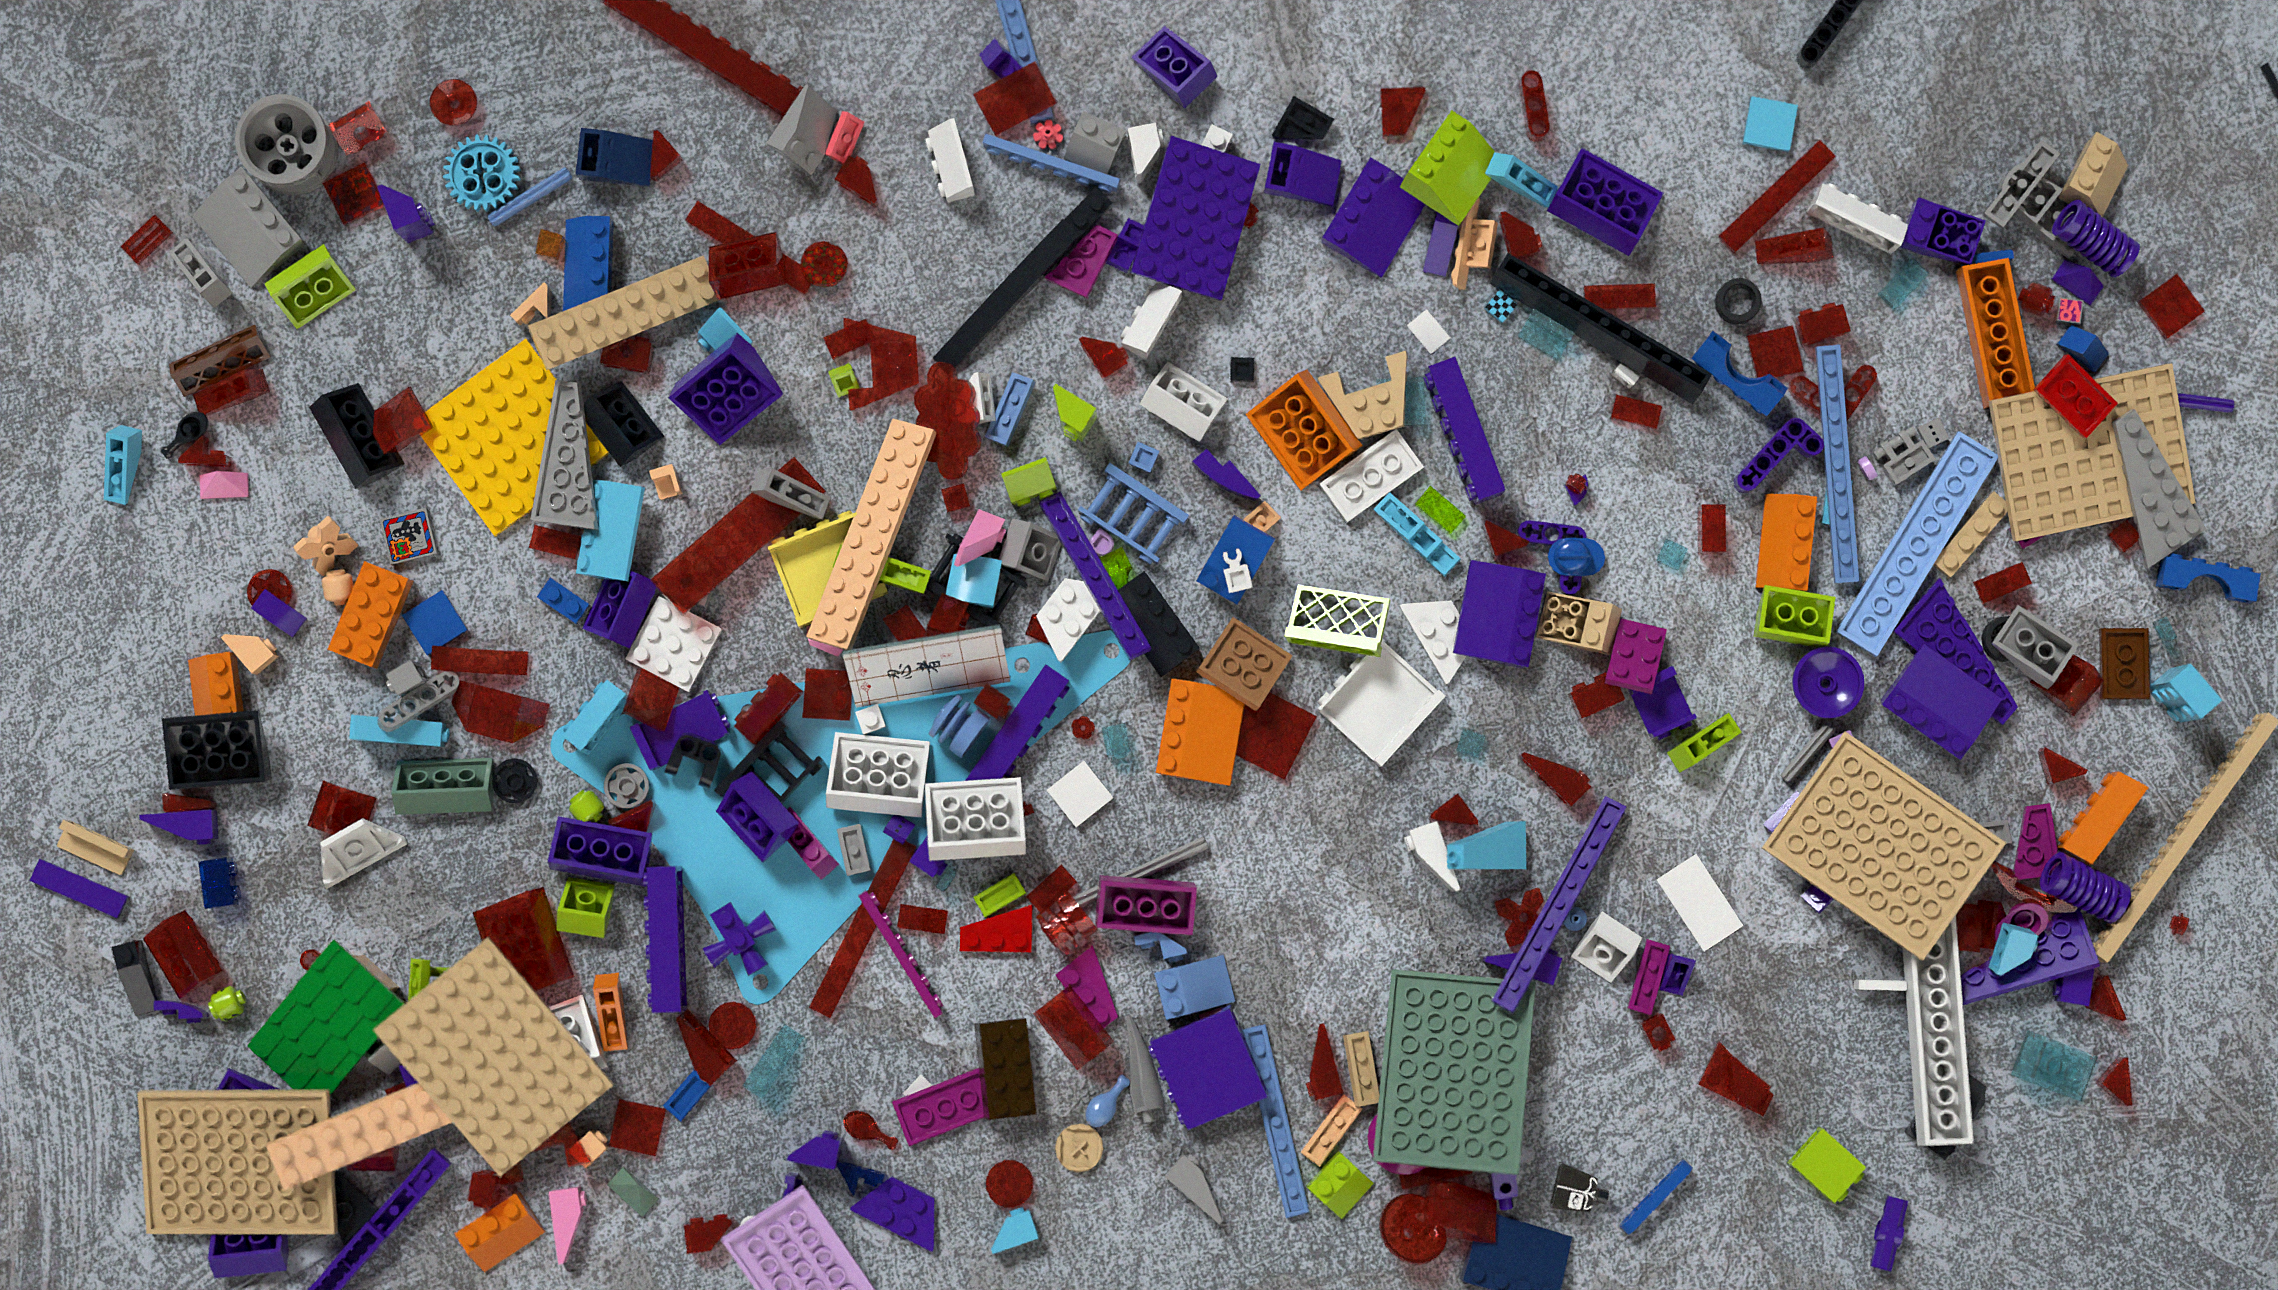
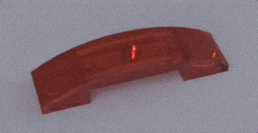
(479, 660)
(2027, 894)

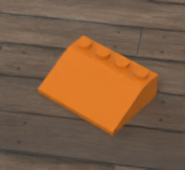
(1303, 429)
(1200, 733)

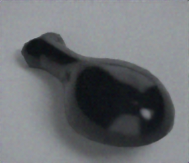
(188, 431)

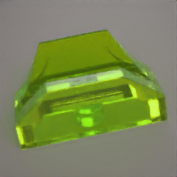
(1117, 566)

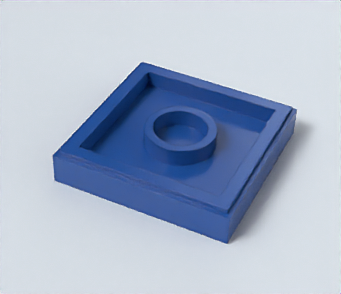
(435, 622)

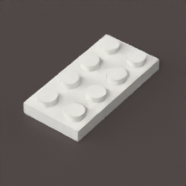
(1371, 475)

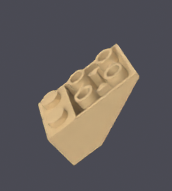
(1579, 622)

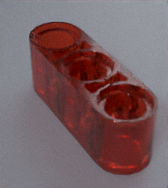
(1534, 117)

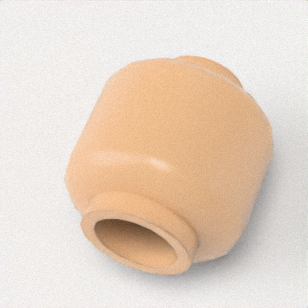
(337, 586)

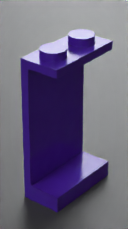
(694, 716)

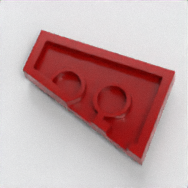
(999, 933)

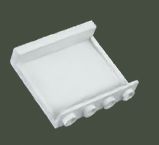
(1379, 703)

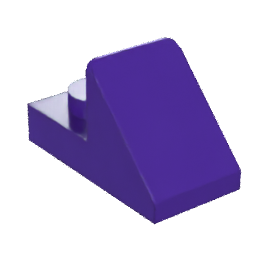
(999, 59)

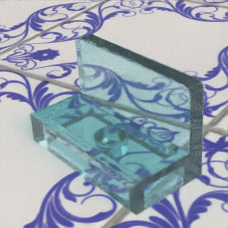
(1545, 334)

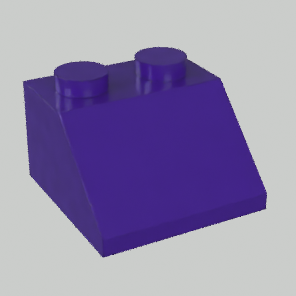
(820, 1151)

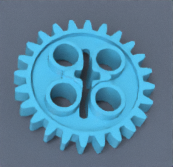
(502, 169)

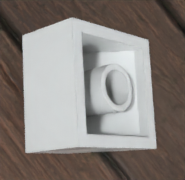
(1144, 148)
(1606, 947)

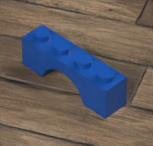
(1760, 392)
(2237, 584)

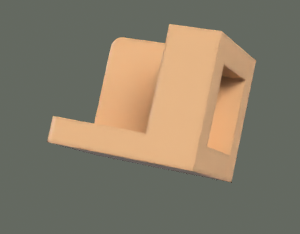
(666, 481)

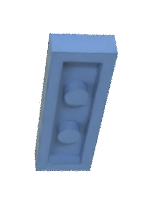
(1010, 409)

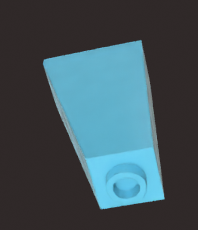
(412, 733)
(1491, 849)

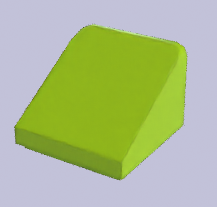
(843, 379)

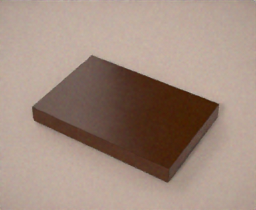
(2124, 663)

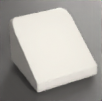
(1625, 375)

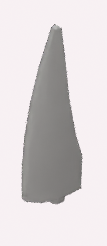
(1143, 1080)

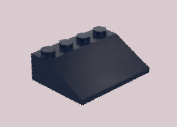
(1519, 1259)

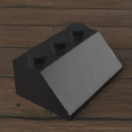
(621, 423)

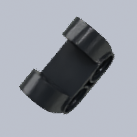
(697, 754)

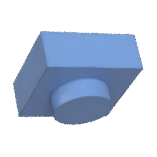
(1143, 457)

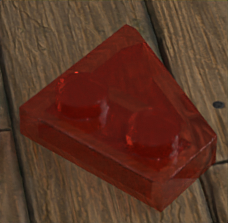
(1399, 109)

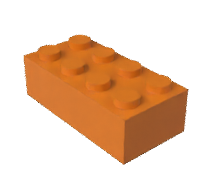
(370, 615)

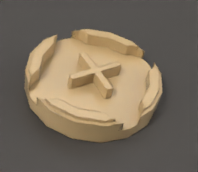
(1079, 1147)

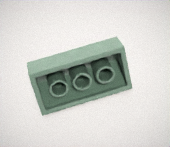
(443, 786)

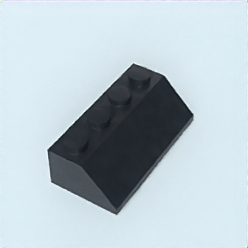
(348, 426)
(1160, 625)

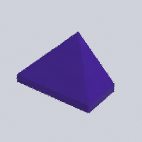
(2078, 281)

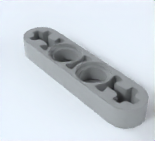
(416, 698)

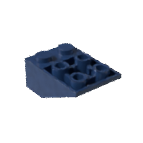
(614, 158)

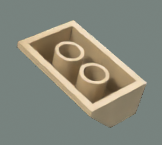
(2095, 174)

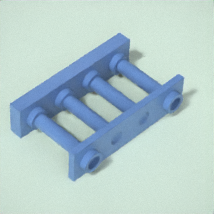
(1154, 503)

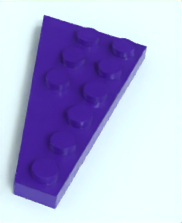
(1941, 627)

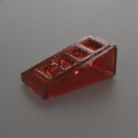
(180, 803)

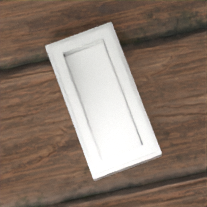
(1880, 985)

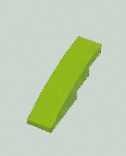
(902, 575)

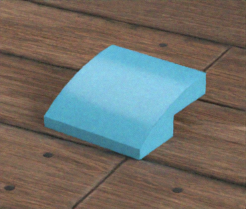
(974, 581)

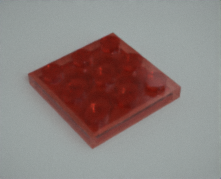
(1273, 734)

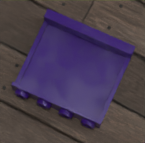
(1208, 1068)

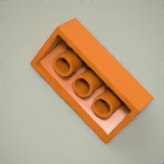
(1786, 541)
(2101, 817)

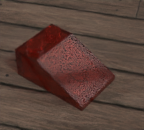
(1459, 1212)

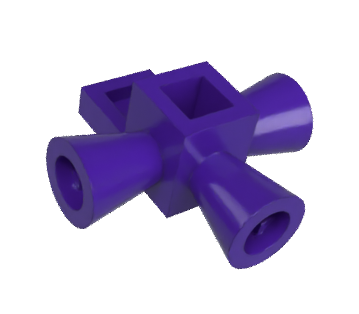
(738, 938)

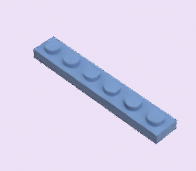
(1059, 166)

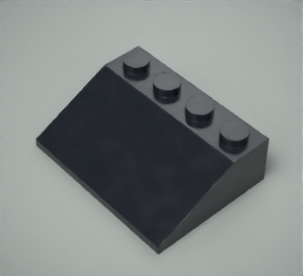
(215, 750)

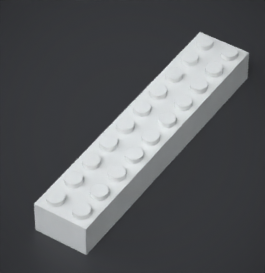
(1938, 1044)

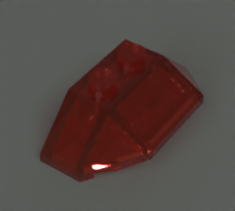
(498, 712)

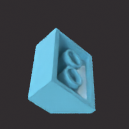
(595, 717)

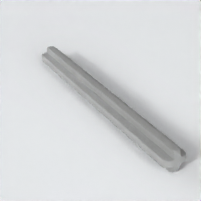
(1151, 867)

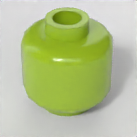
(586, 807)

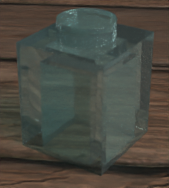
(1116, 741)

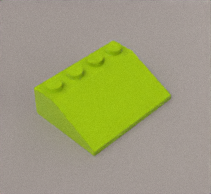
(1451, 169)

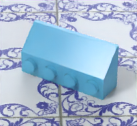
(610, 549)

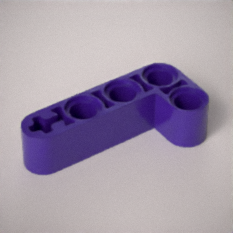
(1773, 458)

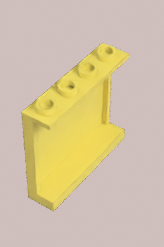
(807, 563)

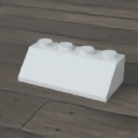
(1858, 218)

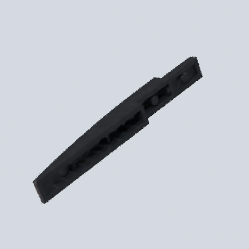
(1024, 278)

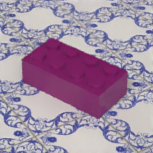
(1145, 905)

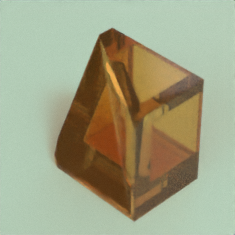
(549, 244)

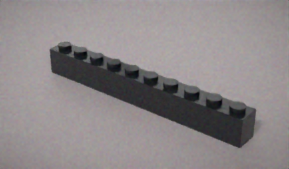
(1601, 328)

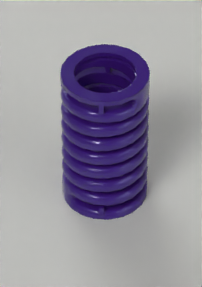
(2107, 246)
(2085, 887)

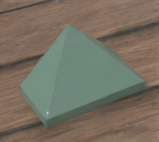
(633, 1191)

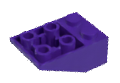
(1302, 174)
(1942, 232)

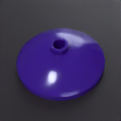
(1844, 680)

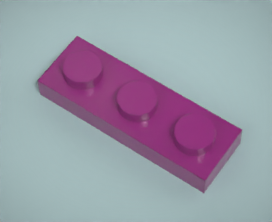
(1648, 977)

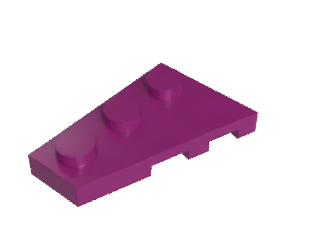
(1090, 985)

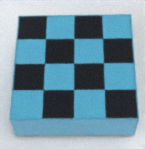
(1500, 306)

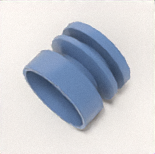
(959, 725)

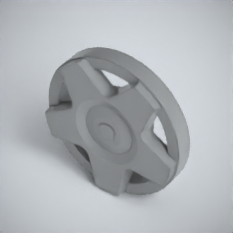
(626, 786)

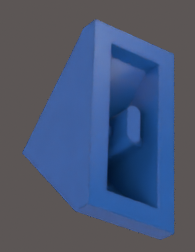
(2083, 347)

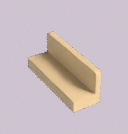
(94, 847)

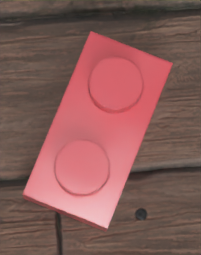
(844, 137)

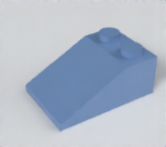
(1194, 987)

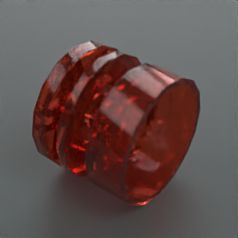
(1066, 923)

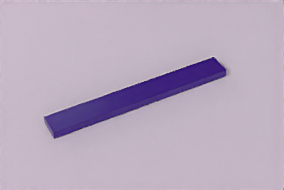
(1095, 576)

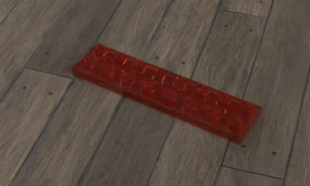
(728, 545)

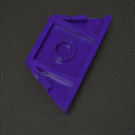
(900, 1210)

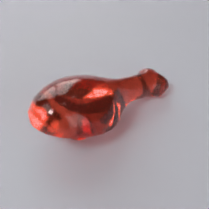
(864, 1127)

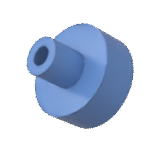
(1581, 920)

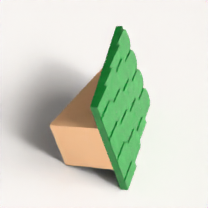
(327, 1020)

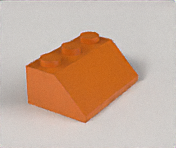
(215, 683)
(500, 1232)

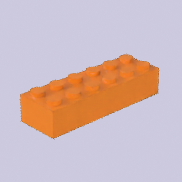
(1995, 330)

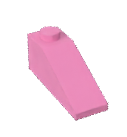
(981, 537)
(566, 1211)

